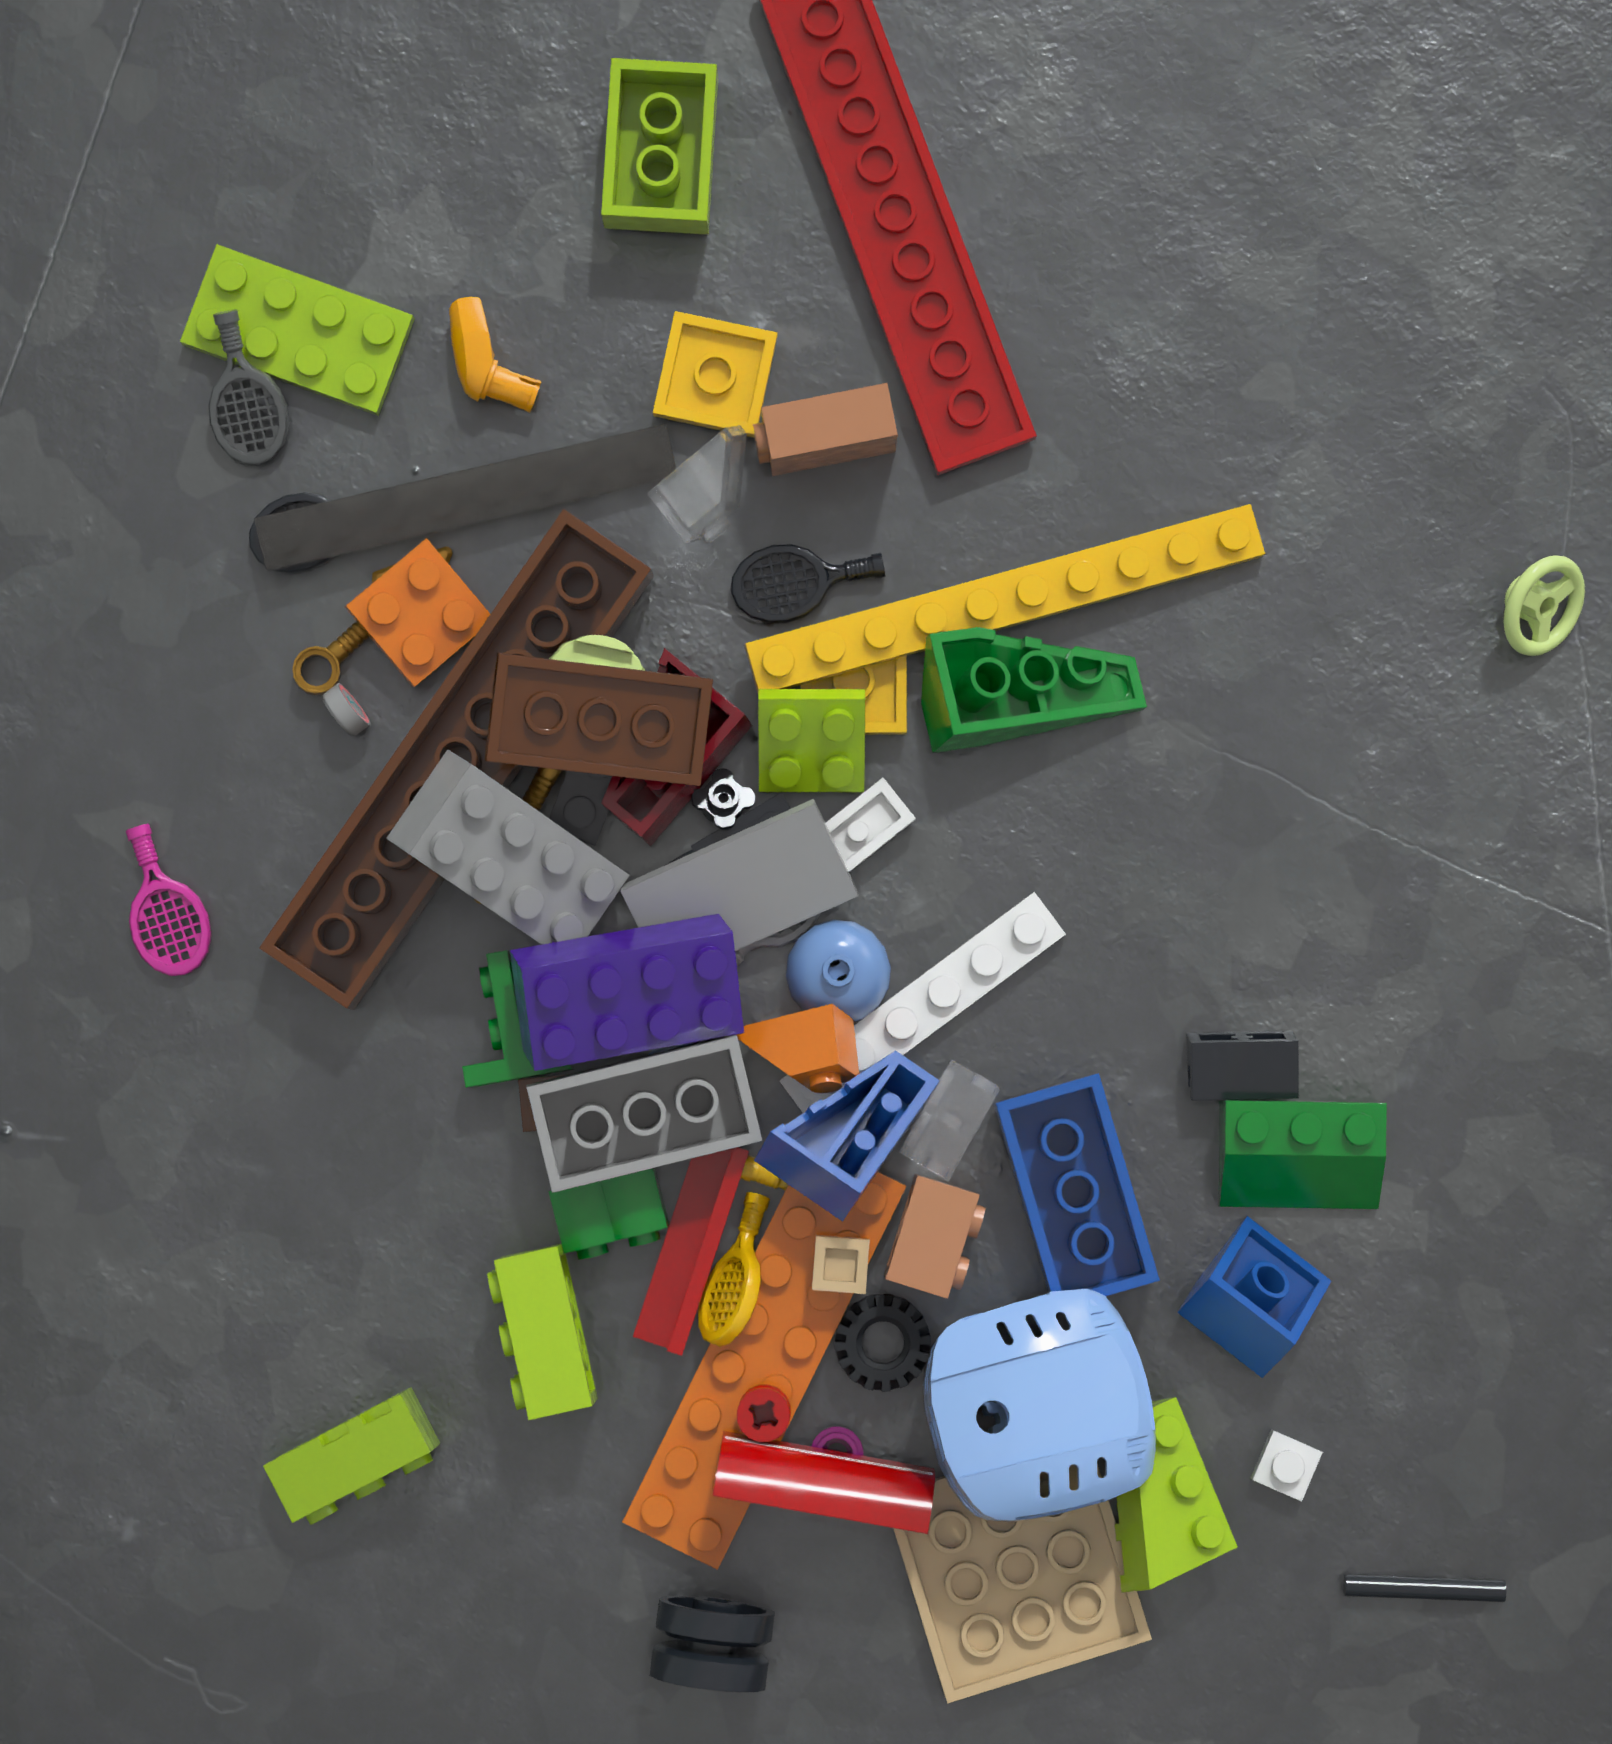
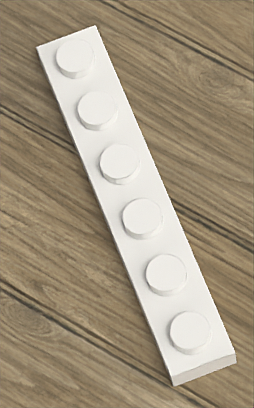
(947, 988)

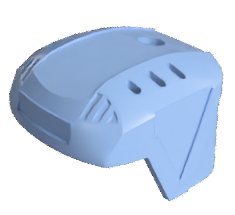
(1052, 1404)

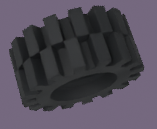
(882, 1375)

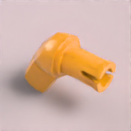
(476, 362)

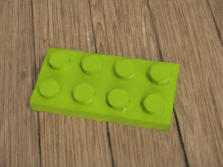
(301, 329)

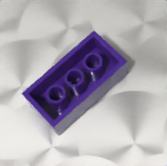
(627, 991)

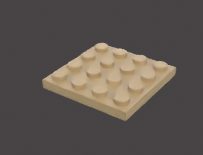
(1018, 1593)

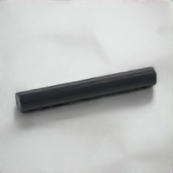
(1424, 1588)

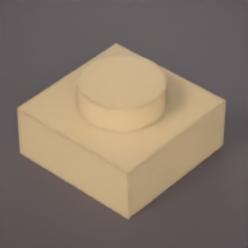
(840, 1264)

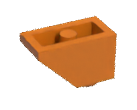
(809, 1046)

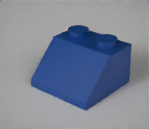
(1255, 1297)

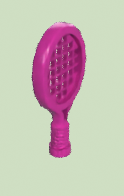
(147, 859)

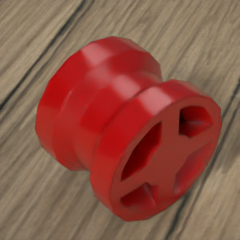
(768, 1404)

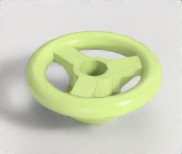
(1538, 603)

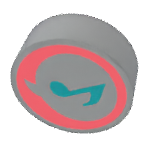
(346, 710)

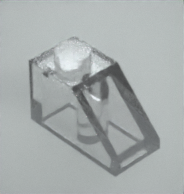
(704, 488)

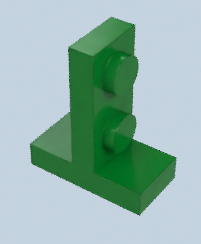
(504, 1030)

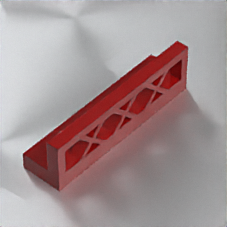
(690, 1249)

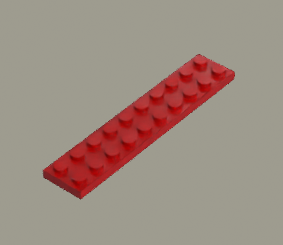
(900, 228)

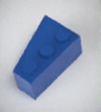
(848, 1136)

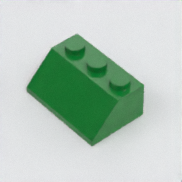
(1301, 1154)

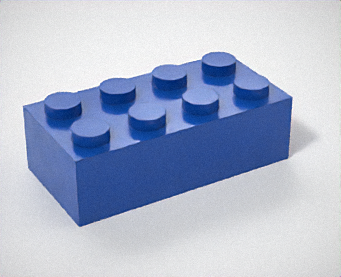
(1076, 1188)

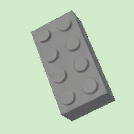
(506, 853)
(644, 1113)

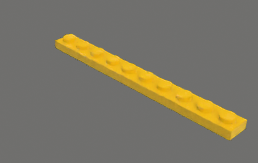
(1006, 598)

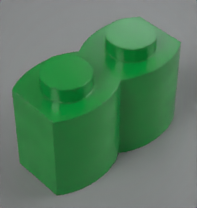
(608, 1212)

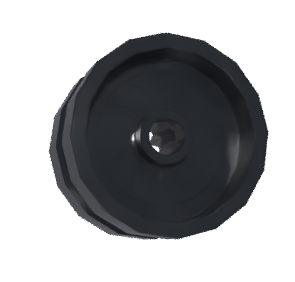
(712, 1643)

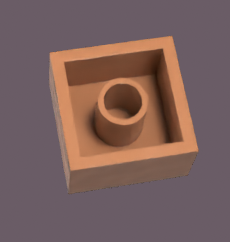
(933, 1237)

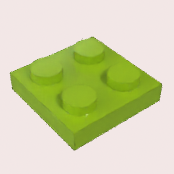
(811, 740)

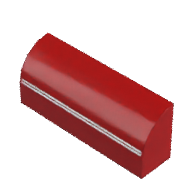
(825, 1482)

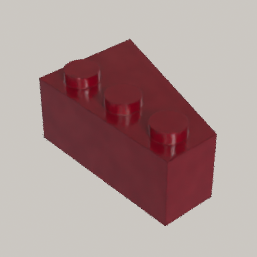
(652, 805)

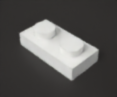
(868, 823)

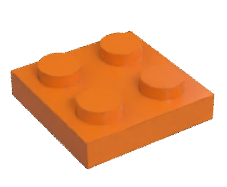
(419, 612)

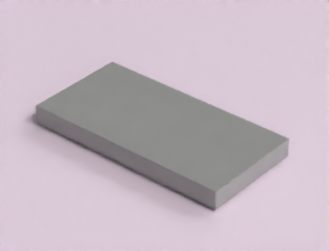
(752, 879)

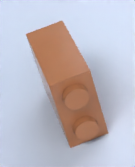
(826, 430)

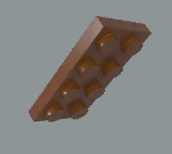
(598, 719)

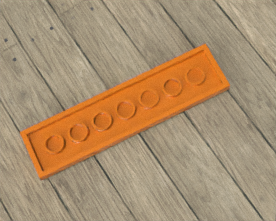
(775, 1348)

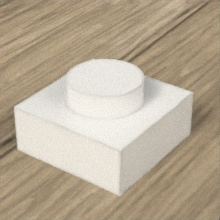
(1286, 1465)

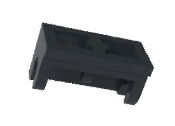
(1243, 1065)

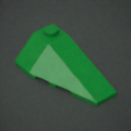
(1005, 688)

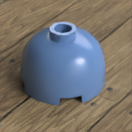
(861, 958)

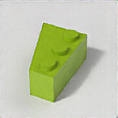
(353, 1457)

